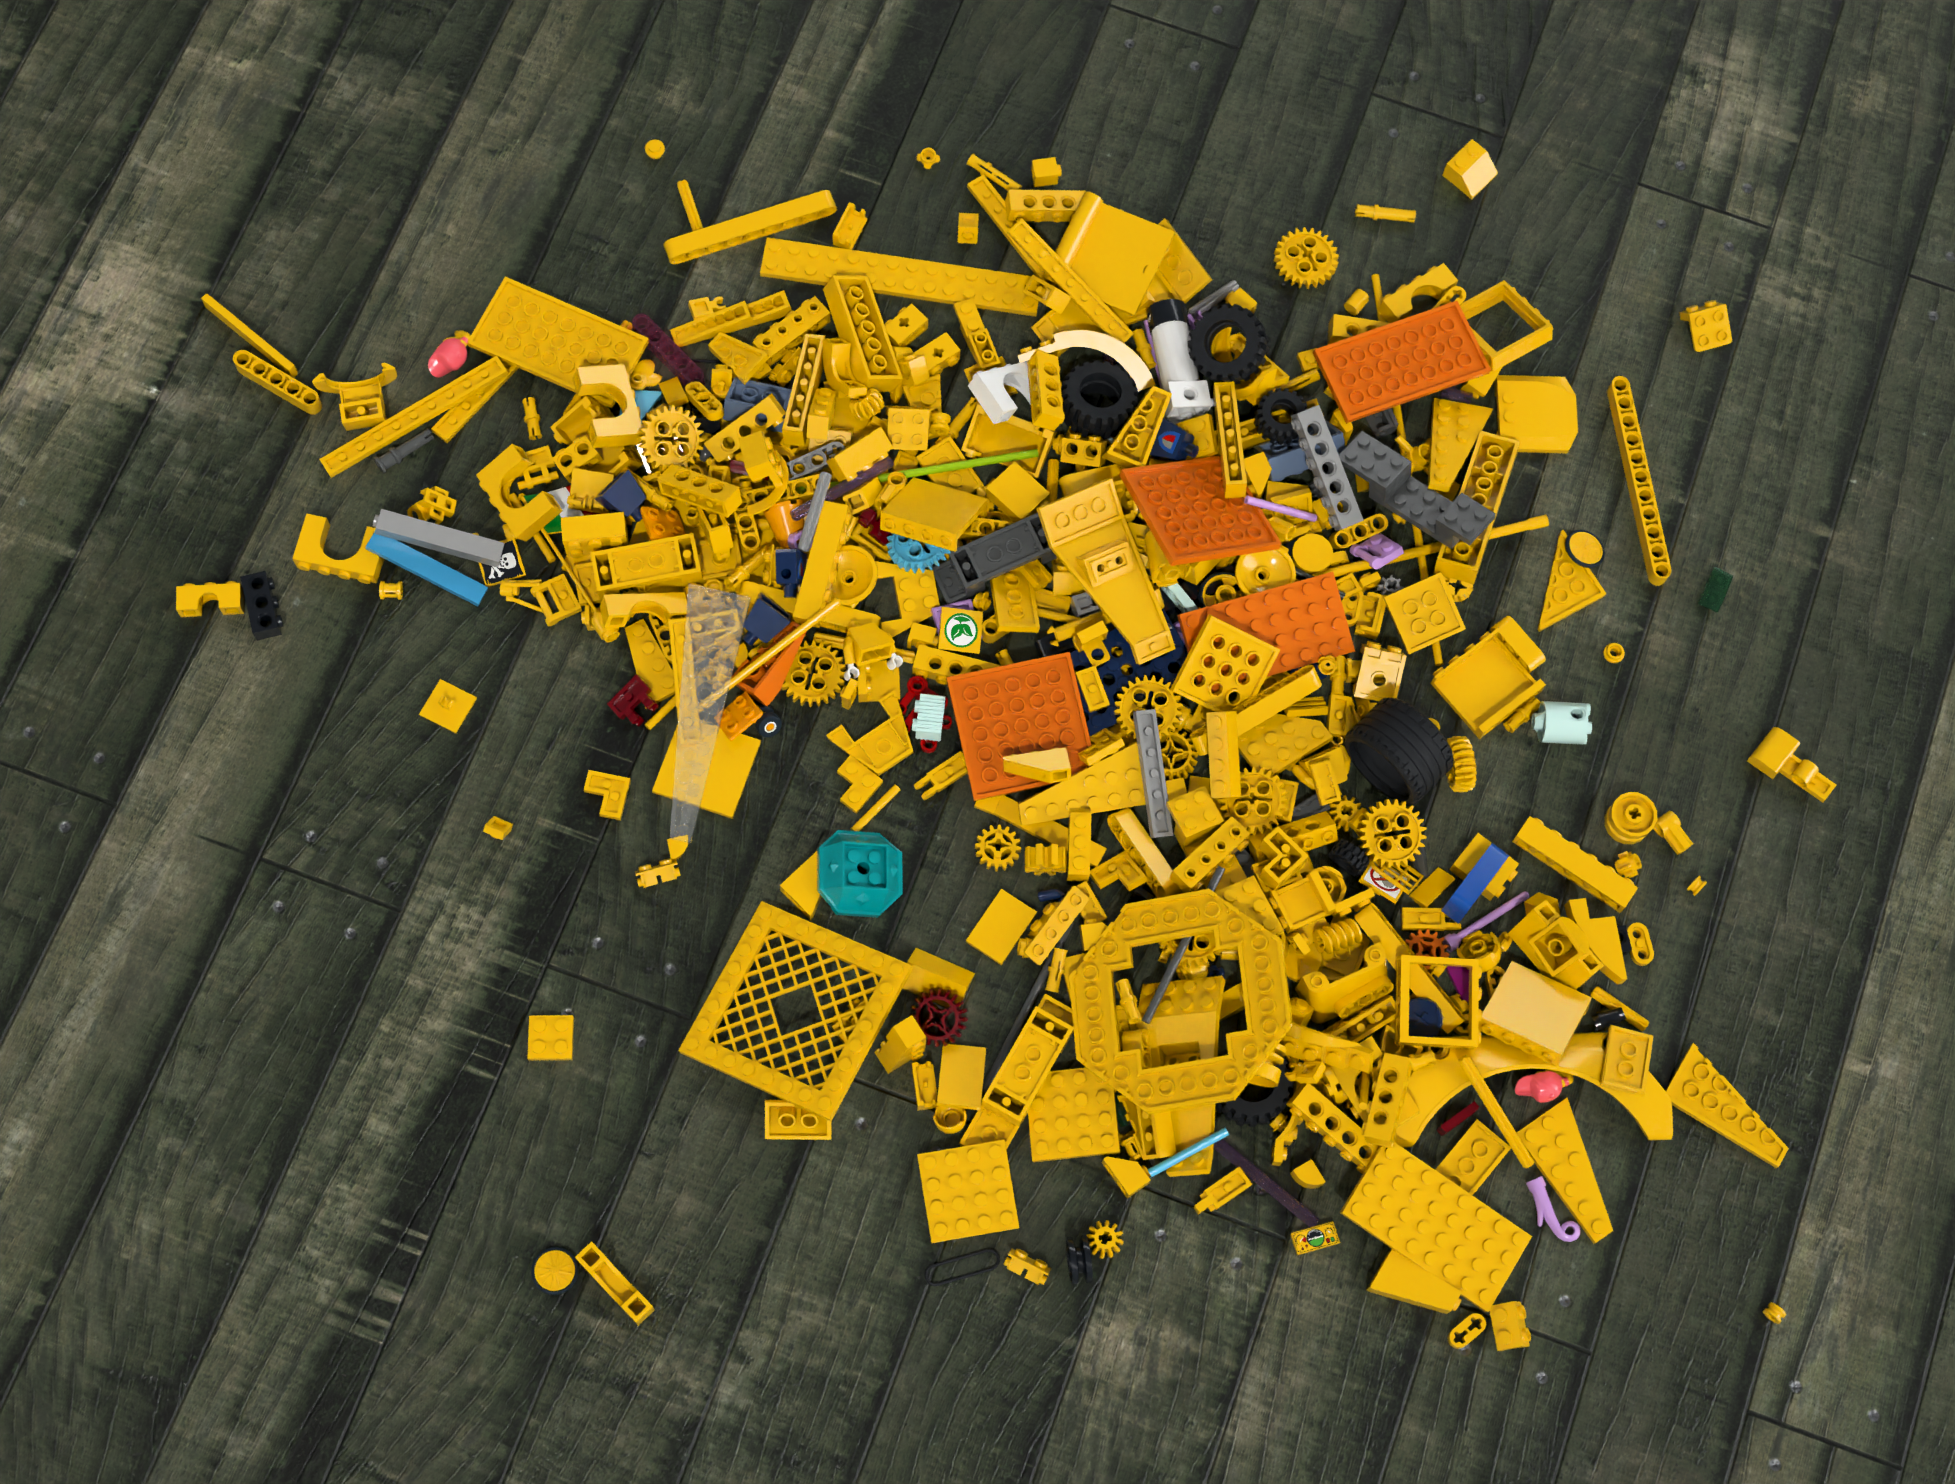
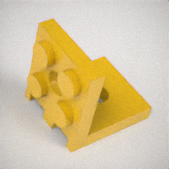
(1382, 661)

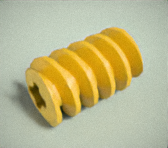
(1337, 936)

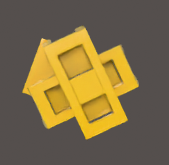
(425, 507)

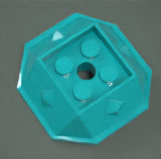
(847, 889)

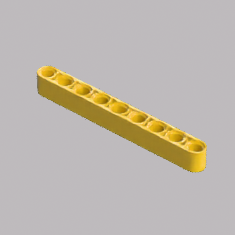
(750, 227)

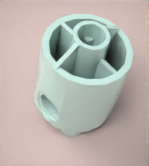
(1562, 722)

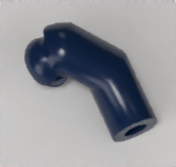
(1051, 894)

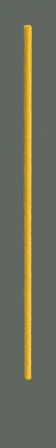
(1400, 430)

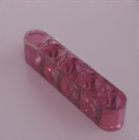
(664, 345)

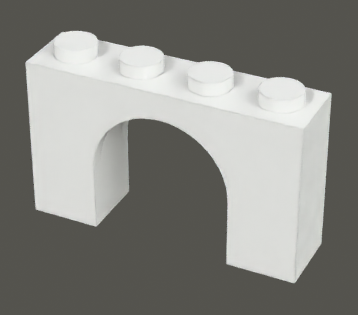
(991, 393)

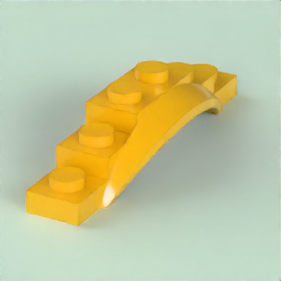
(1318, 1046)
(1289, 1134)

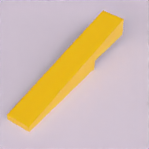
(732, 319)

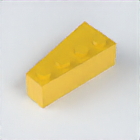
(1139, 432)

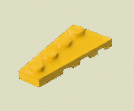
(650, 661)

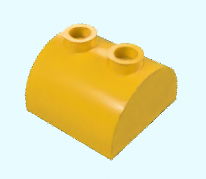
(1560, 945)

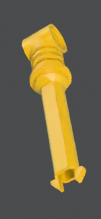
(1070, 629)

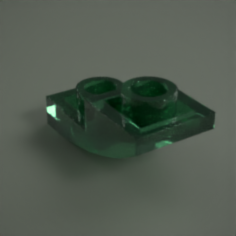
(1715, 589)

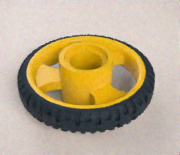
(1228, 580)

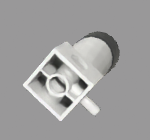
(1177, 373)

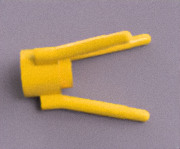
(512, 587)

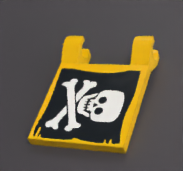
(510, 563)

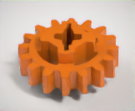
(1421, 945)

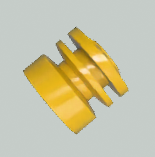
(1268, 1074)

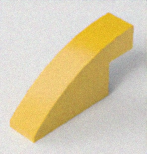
(1602, 939)

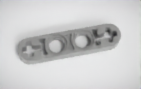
(806, 461)

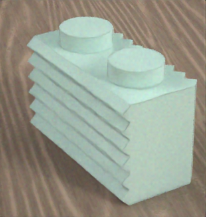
(930, 717)

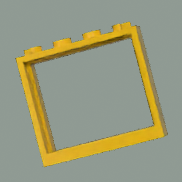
(1508, 294)
(1402, 1002)

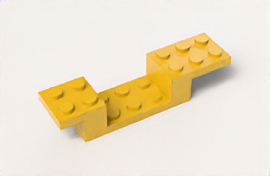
(653, 563)
(1195, 822)
(1022, 1074)

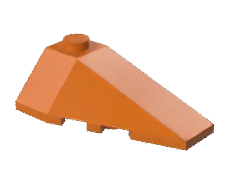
(769, 678)

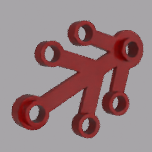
(912, 692)

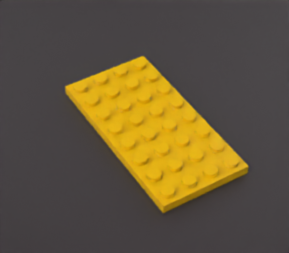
(552, 336)
(1436, 1224)

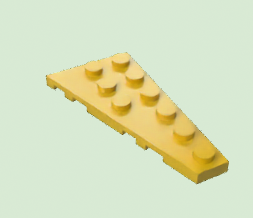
(1095, 789)
(1717, 1104)

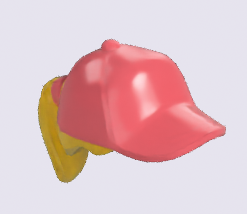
(449, 354)
(1543, 1085)

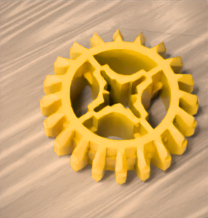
(1178, 755)
(1463, 773)

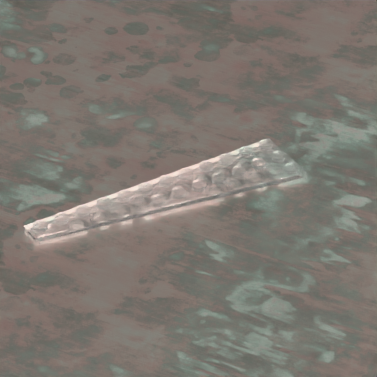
(710, 651)

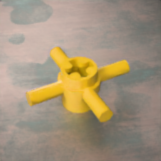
(1417, 455)

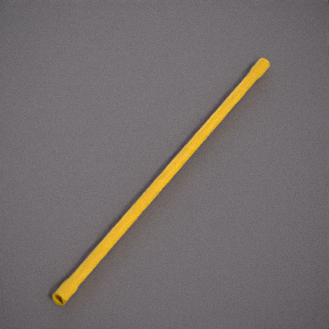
(1529, 524)

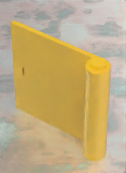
(1112, 252)

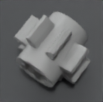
(1389, 583)

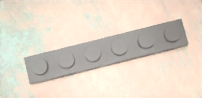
(1152, 773)

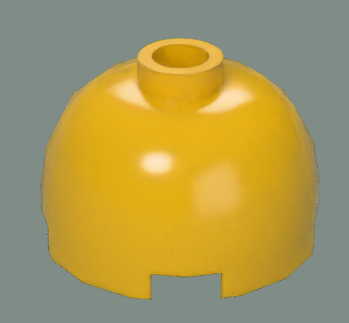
(1481, 947)

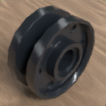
(1079, 1259)

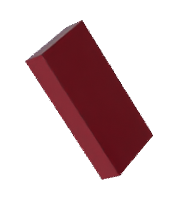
(1458, 1118)

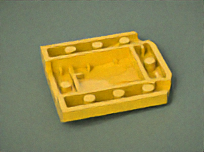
(1536, 412)

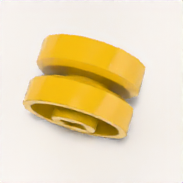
(1630, 818)

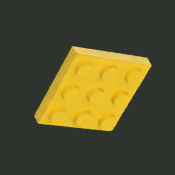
(1424, 613)

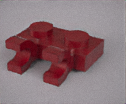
(629, 697)

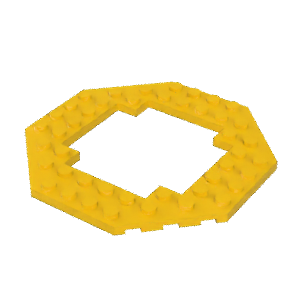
(1195, 1081)

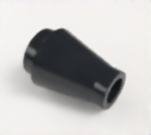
(1605, 1018)

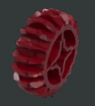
(932, 1008)

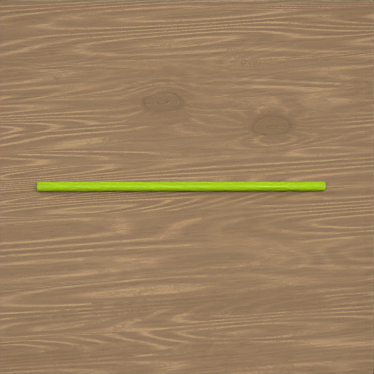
(952, 466)

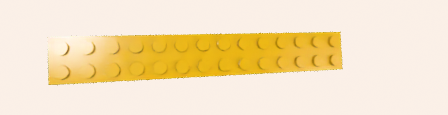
(899, 275)

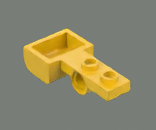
(1777, 756)

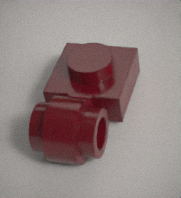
(868, 518)

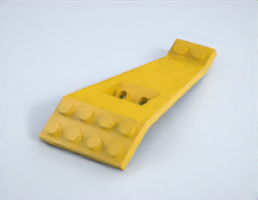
(1177, 277)
(1092, 531)
(1180, 1032)

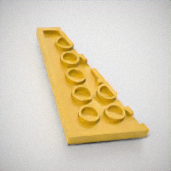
(1453, 435)
(1562, 1159)

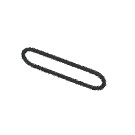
(963, 1276)

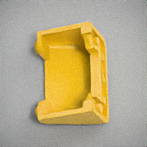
(576, 424)
(1007, 437)
(1323, 995)

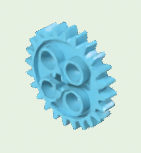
(904, 553)

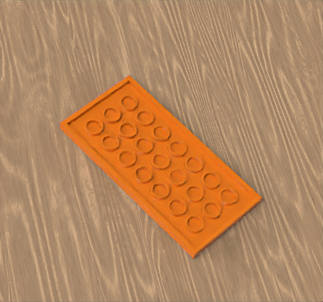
(1401, 361)
(1297, 618)

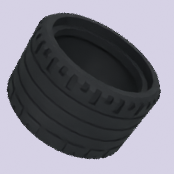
(1399, 750)

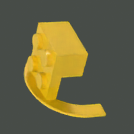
(361, 400)
(761, 462)

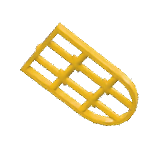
(1398, 877)

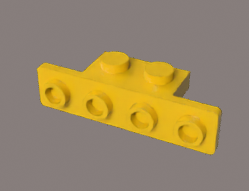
(1053, 924)

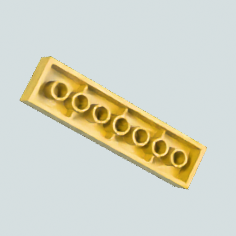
(1485, 484)

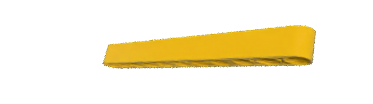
(1636, 489)

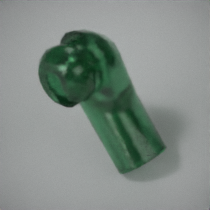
(1121, 1113)

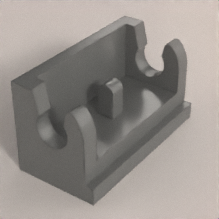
(1382, 423)

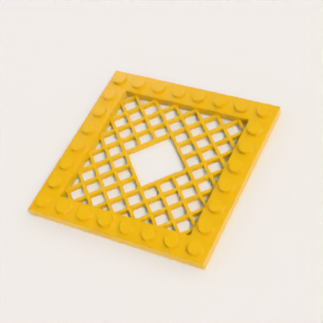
(855, 1049)

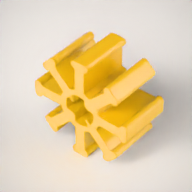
(1045, 859)

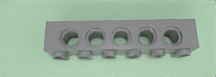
(1336, 474)

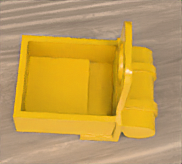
(1091, 639)

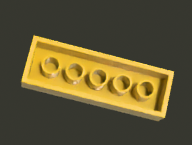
(862, 325)

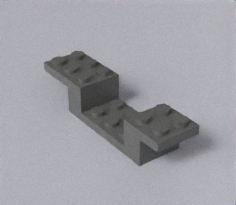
(1410, 499)
(991, 557)

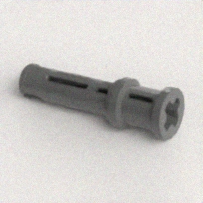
(395, 455)

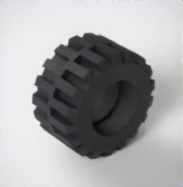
(1278, 400)

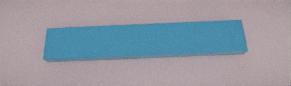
(427, 568)

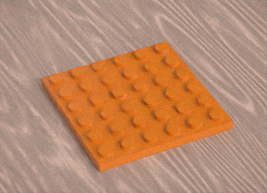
(1192, 516)
(1017, 712)

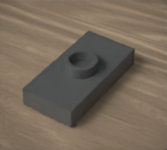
(1308, 808)

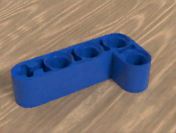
(1475, 883)

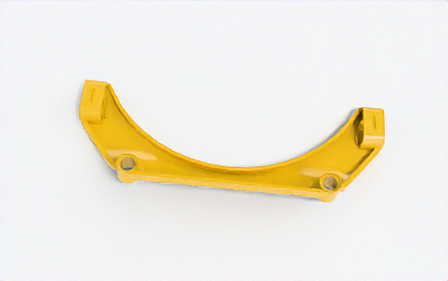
(1583, 1057)

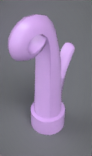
(1545, 1209)

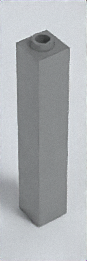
(438, 537)

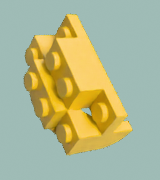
(1260, 383)

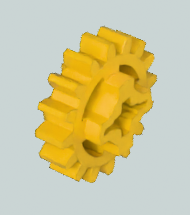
(989, 847)

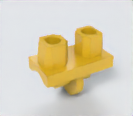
(721, 381)

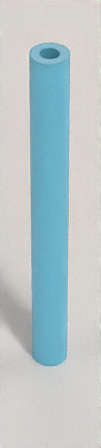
(1191, 1150)

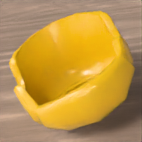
(950, 1119)

